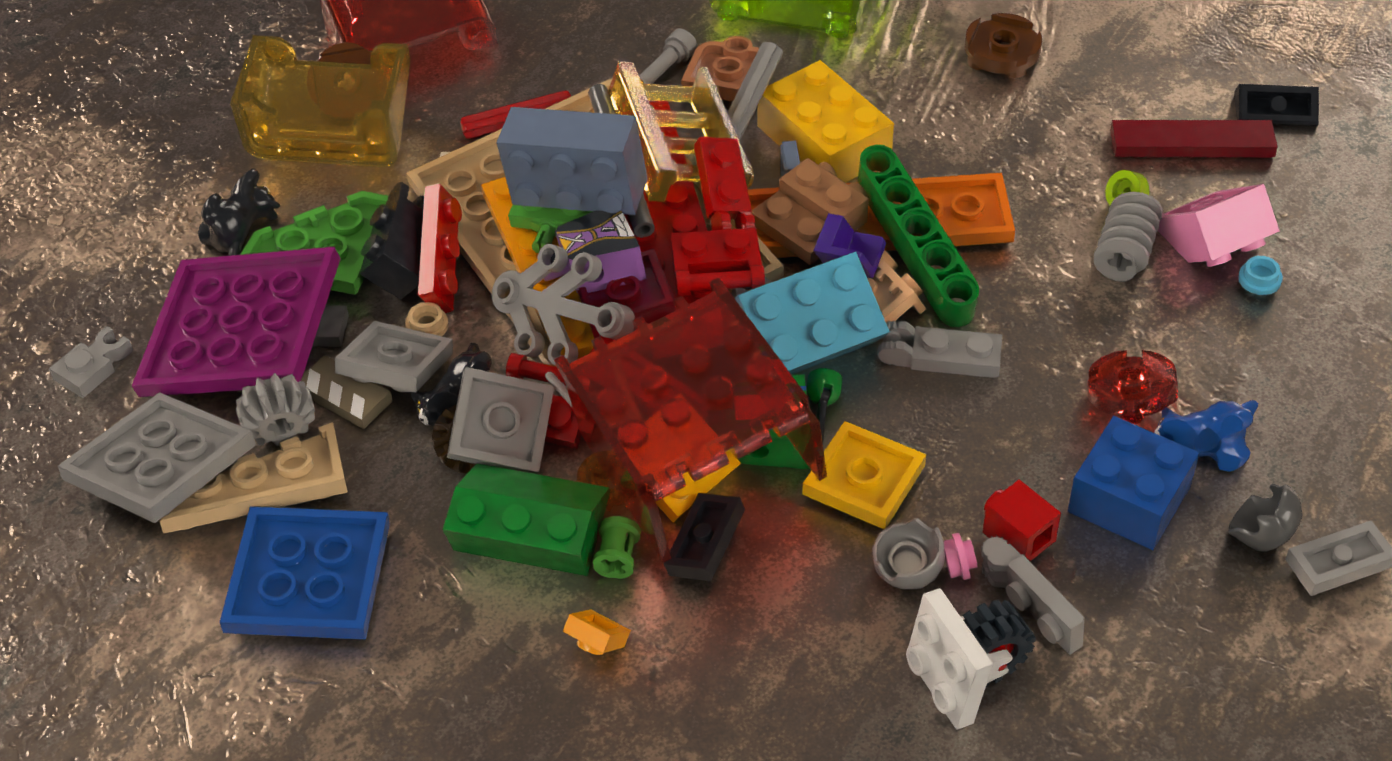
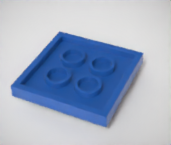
(306, 573)

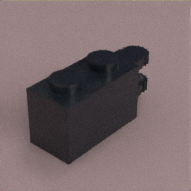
(395, 243)

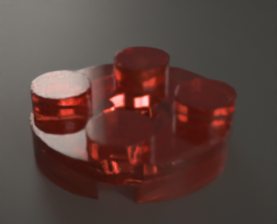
(1132, 385)

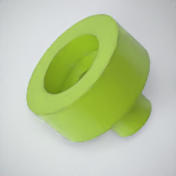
(1124, 182)

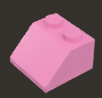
(1220, 224)

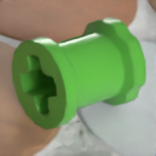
(616, 547)

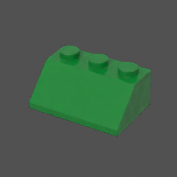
(526, 518)

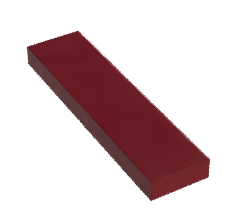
(1193, 138)

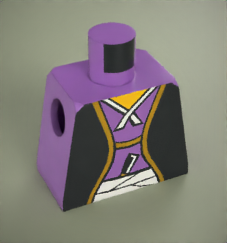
(607, 238)

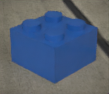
(1132, 482)

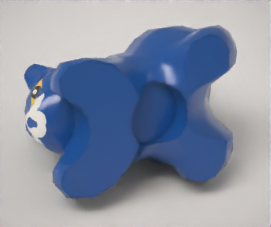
(1212, 431)

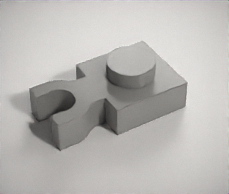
(90, 365)

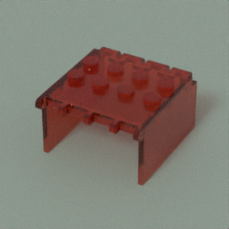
(681, 399)

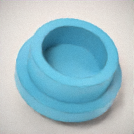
(1260, 275)

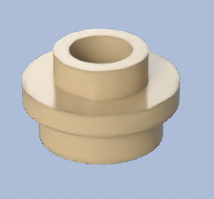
(427, 318)

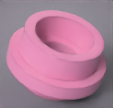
(959, 557)

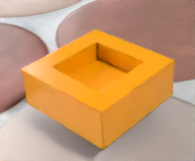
(596, 632)

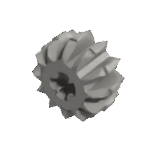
(275, 409)

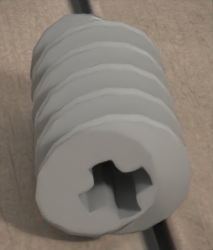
(1128, 236)

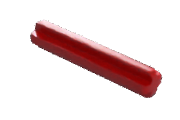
(494, 119)

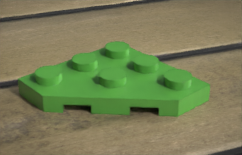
(341, 227)

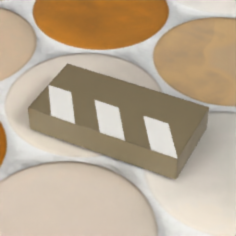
(343, 395)

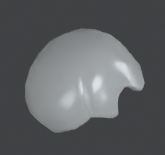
(909, 554)

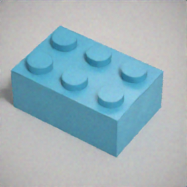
(816, 313)

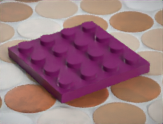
(237, 321)

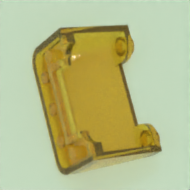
(321, 108)

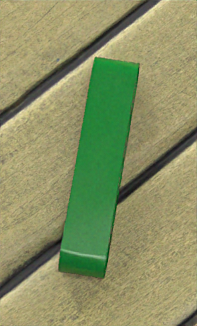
(918, 252)

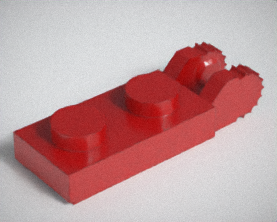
(723, 183)

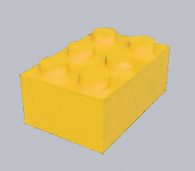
(824, 118)

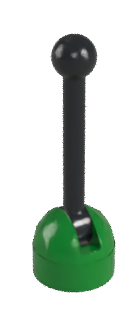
(823, 389)

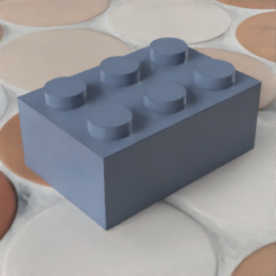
(573, 160)

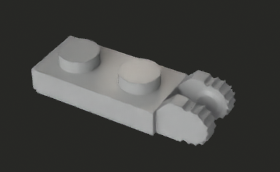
(941, 350)
(1032, 591)

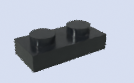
(704, 536)

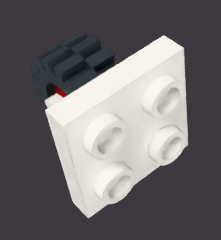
(965, 652)

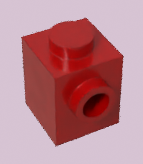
(1021, 519)

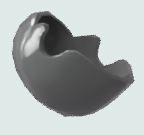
(1268, 521)

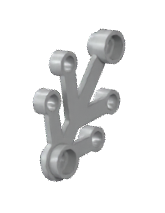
(515, 292)

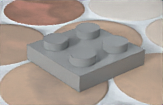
(394, 356)
(500, 421)

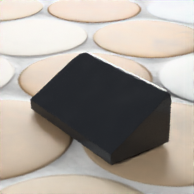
(1278, 103)

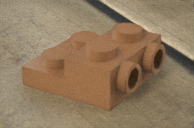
(802, 205)

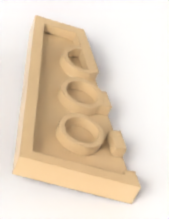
(277, 480)

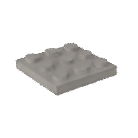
(157, 456)

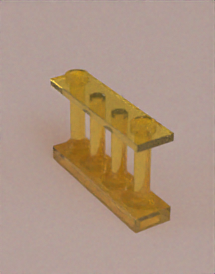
(632, 97)

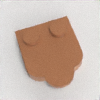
(726, 62)

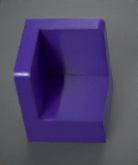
(839, 239)

